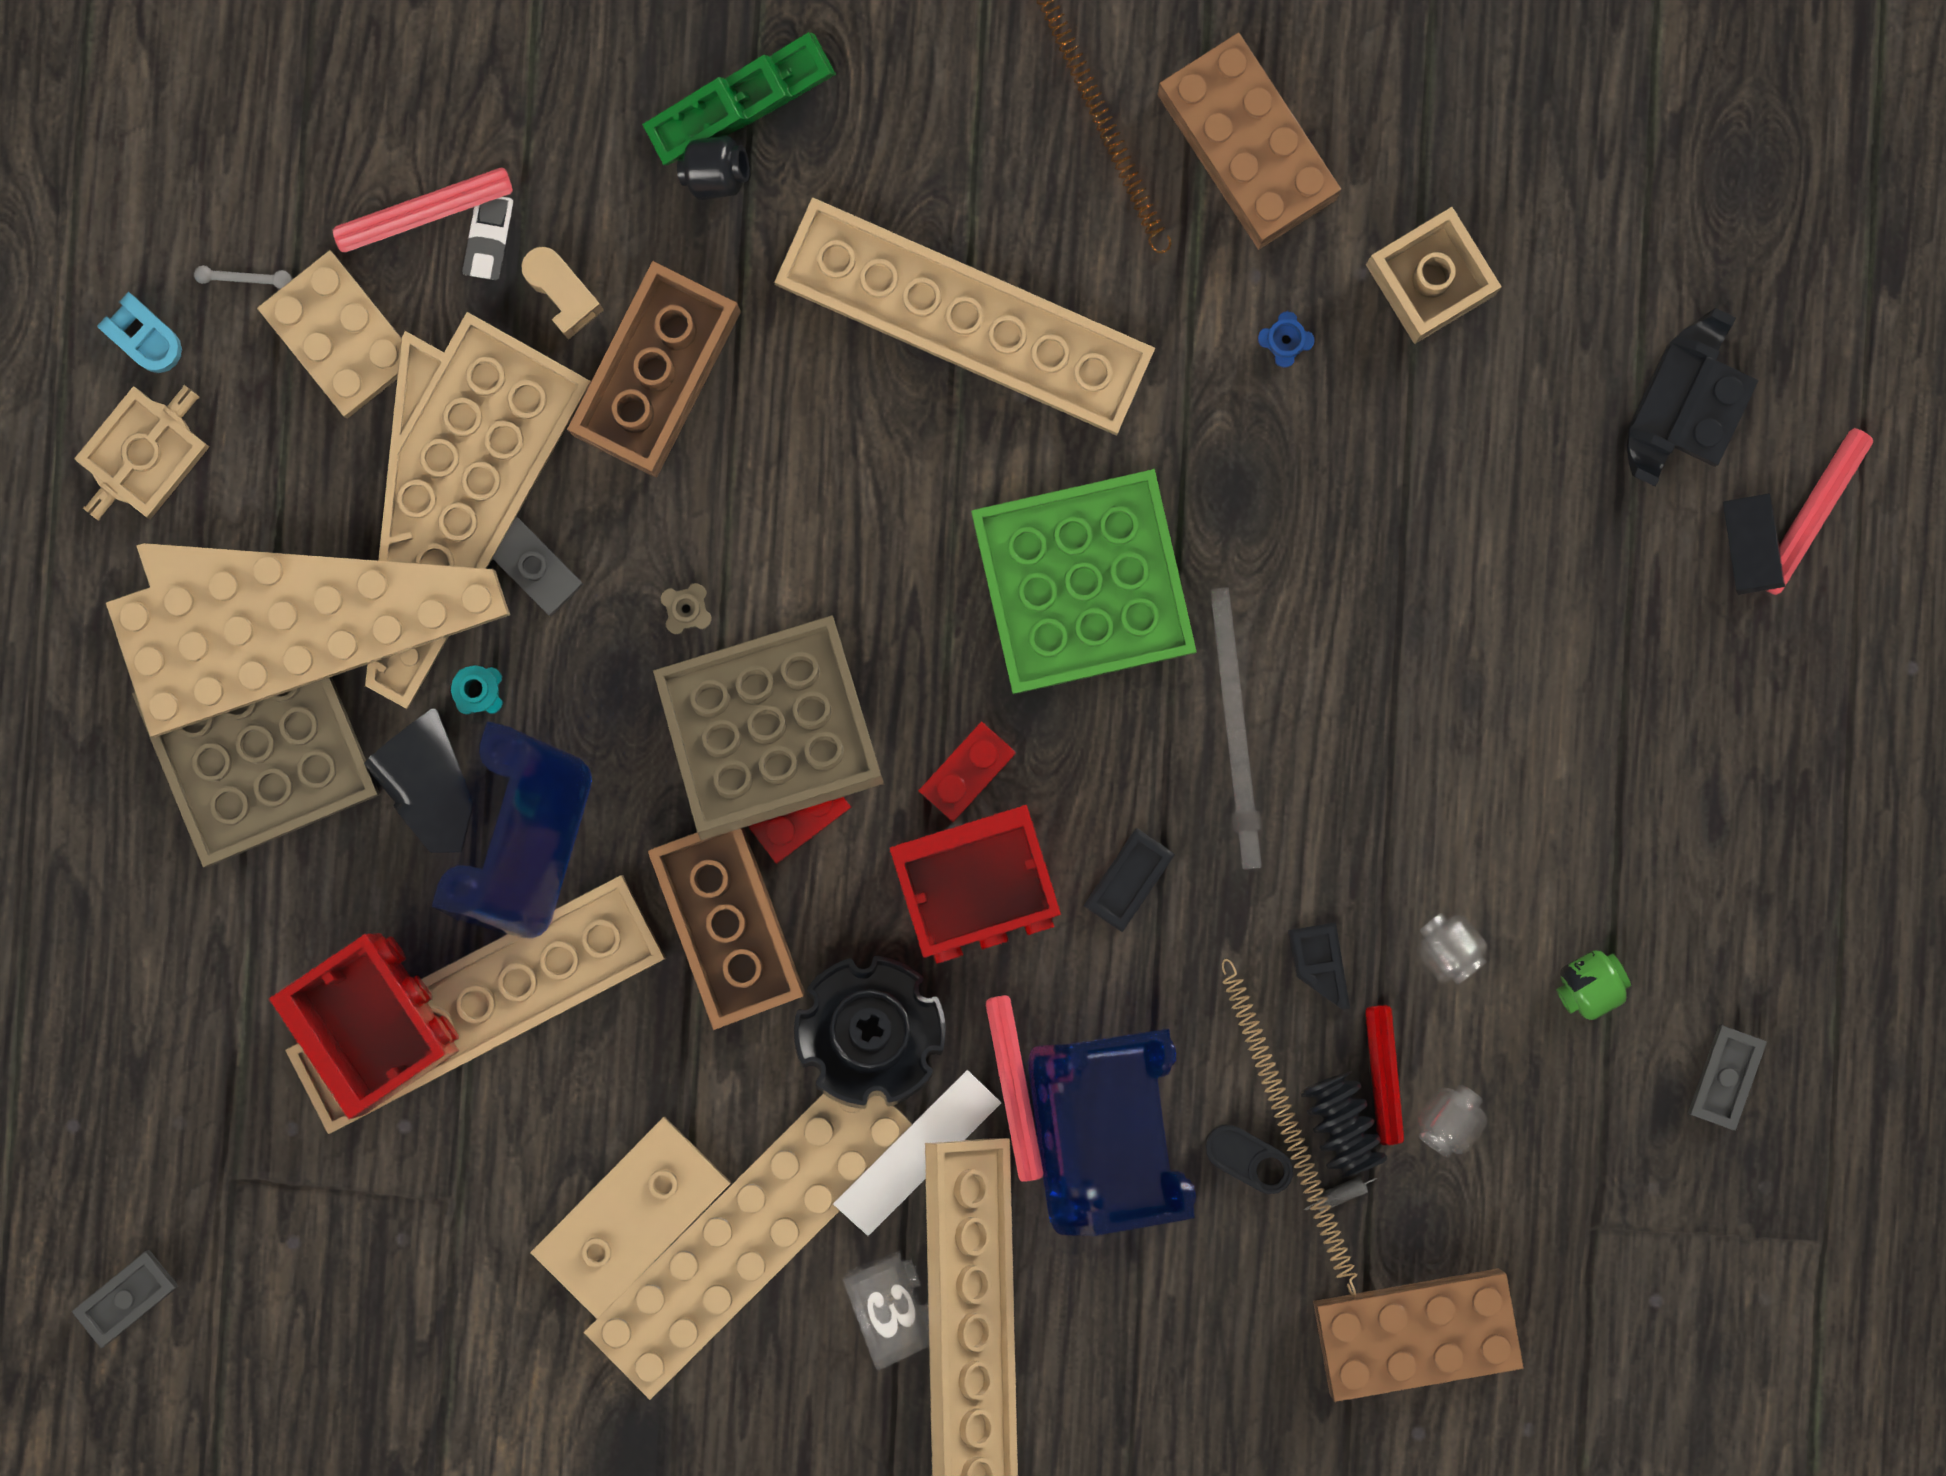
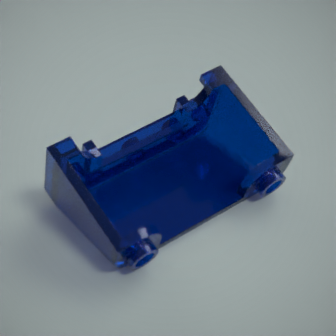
(530, 839)
(1106, 1134)

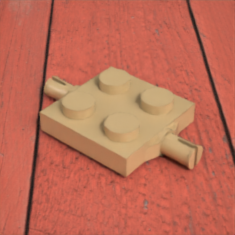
(141, 452)

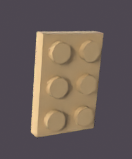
(336, 333)

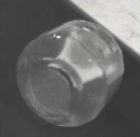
(1452, 948)
(1452, 1120)

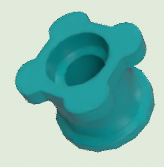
(487, 700)

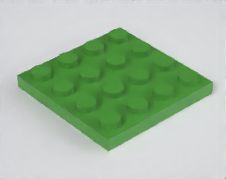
(1083, 581)

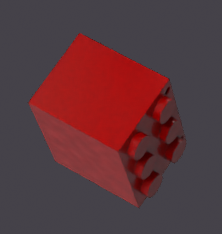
(976, 884)
(366, 1023)

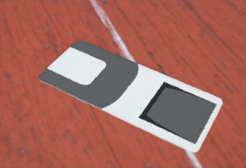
(487, 238)

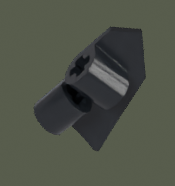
(425, 783)

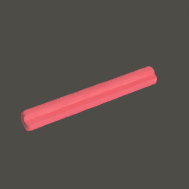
(422, 210)
(1822, 501)
(1014, 1088)

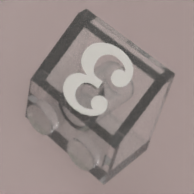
(889, 1308)

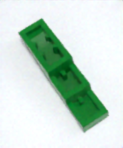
(740, 98)

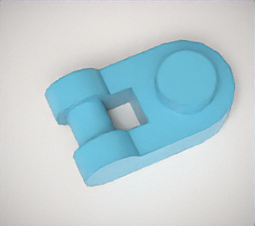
(154, 343)

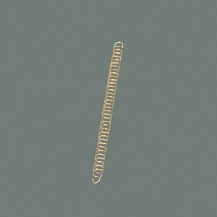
(1284, 1131)

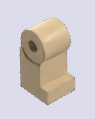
(552, 276)

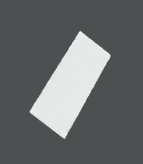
(903, 1163)

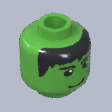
(1593, 985)

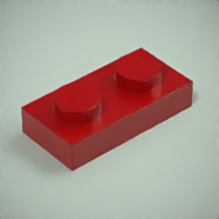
(967, 771)
(790, 831)

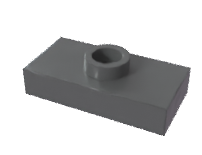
(536, 568)
(1727, 1077)
(125, 1299)

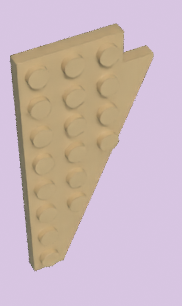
(463, 460)
(258, 624)

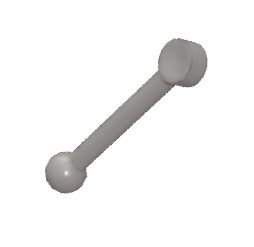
(204, 274)

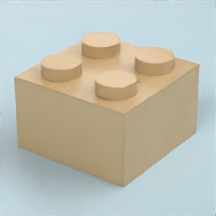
(1433, 275)

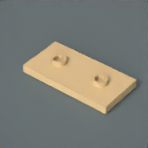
(630, 1217)

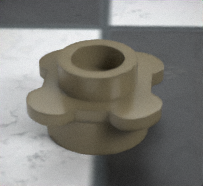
(674, 601)

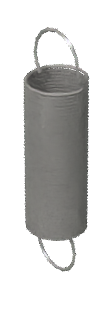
(1342, 1193)

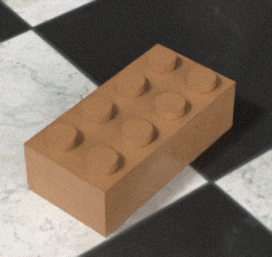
(1248, 141)
(654, 369)
(726, 925)
(1418, 1334)

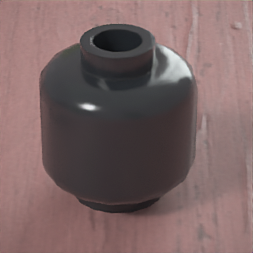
(713, 167)

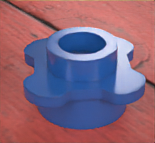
(1272, 339)

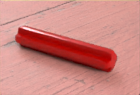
(1384, 1074)

